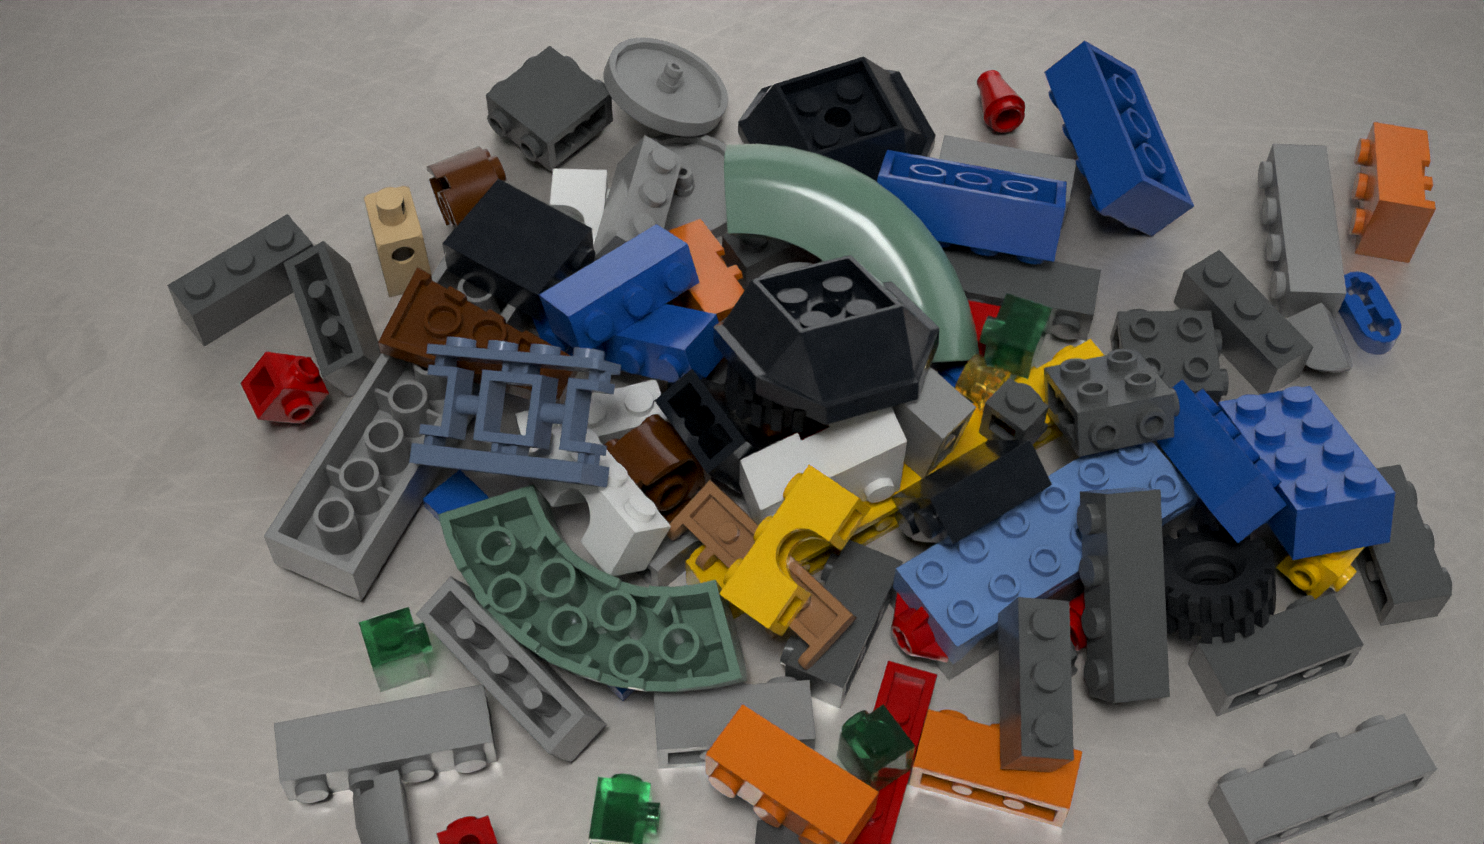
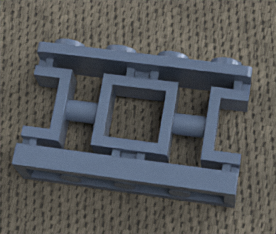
(511, 451)

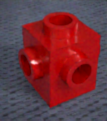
(284, 388)

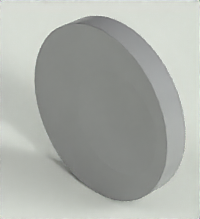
(665, 87)
(700, 182)

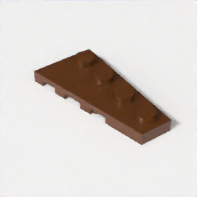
(432, 313)

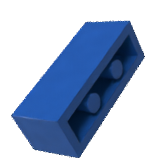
(619, 288)

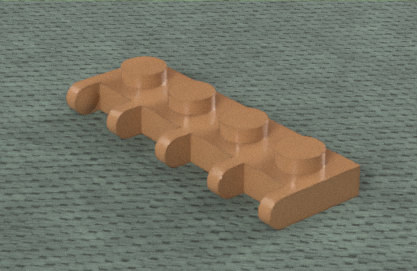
(729, 536)

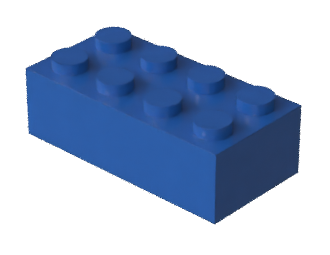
(1117, 140)
(979, 205)
(1327, 481)

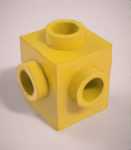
(1320, 572)

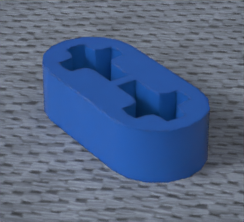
(1373, 311)

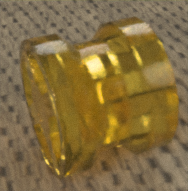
(980, 381)

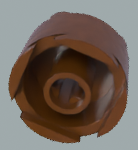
(463, 181)
(660, 465)

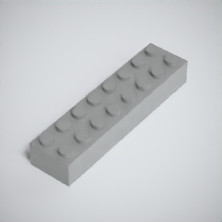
(361, 482)

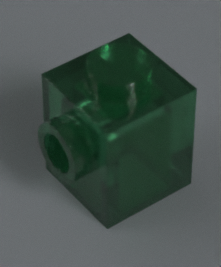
(1015, 335)
(396, 648)
(875, 748)
(623, 811)

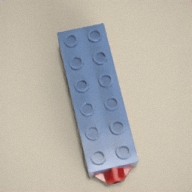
(953, 592)

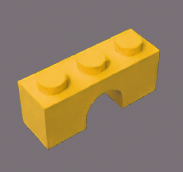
(811, 510)

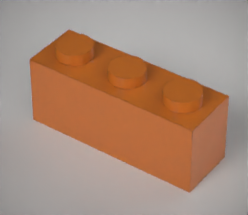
(964, 763)
(788, 781)

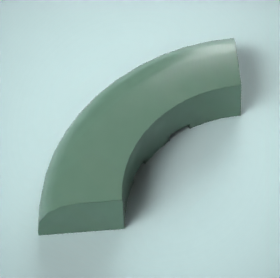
(841, 213)
(585, 616)

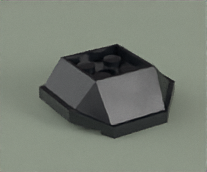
(842, 113)
(829, 340)

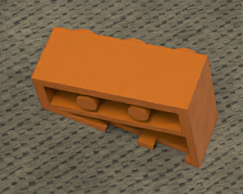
(1391, 192)
(718, 283)

